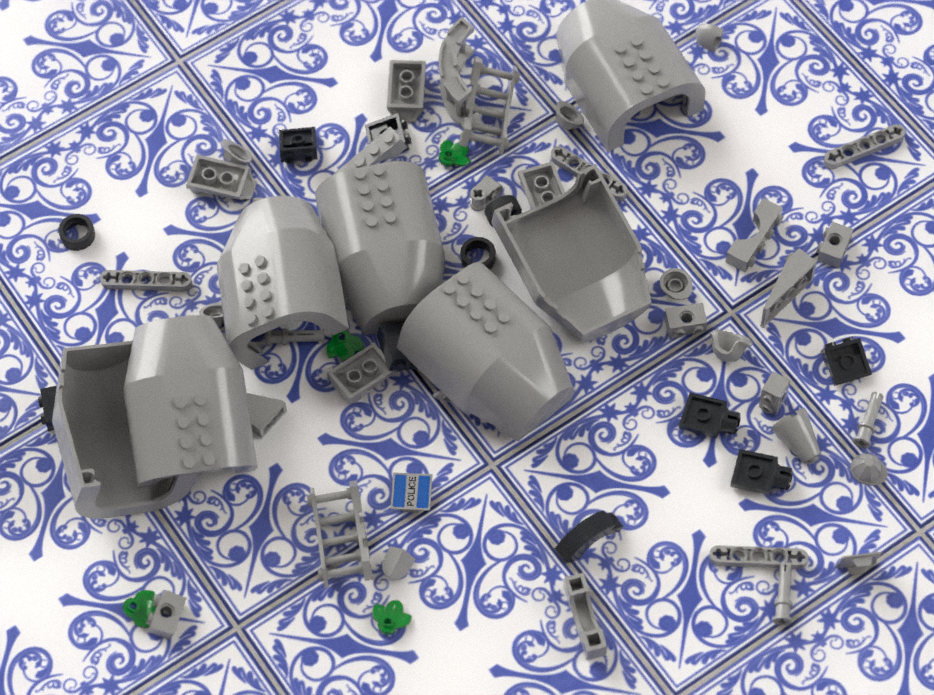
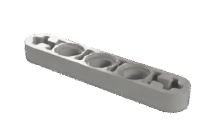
(859, 153)
(571, 157)
(137, 276)
(767, 552)

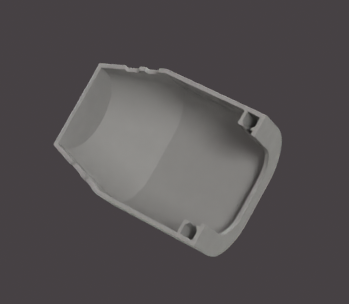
(620, 64)
(382, 240)
(578, 257)
(277, 273)
(487, 352)
(186, 401)
(96, 437)

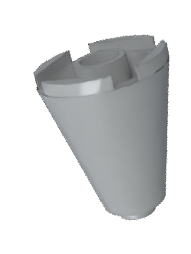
(798, 436)

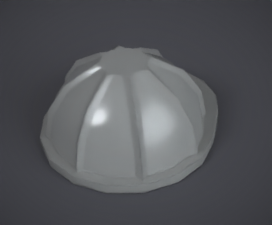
(568, 116)
(235, 153)
(676, 283)
(215, 311)
(868, 469)

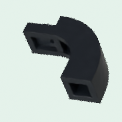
(586, 533)

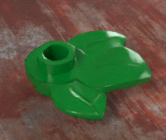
(453, 154)
(344, 348)
(144, 605)
(390, 617)

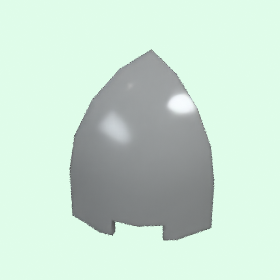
(709, 36)
(397, 563)

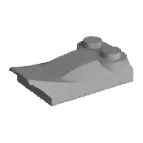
(406, 88)
(221, 178)
(541, 183)
(360, 373)

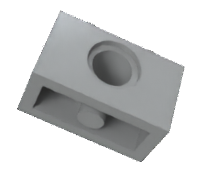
(830, 253)
(693, 313)
(774, 393)
(173, 605)

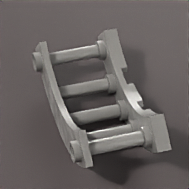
(452, 57)
(472, 108)
(358, 537)

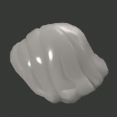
(729, 346)

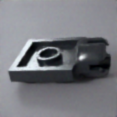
(708, 416)
(760, 473)

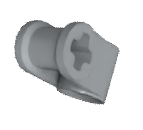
(484, 193)

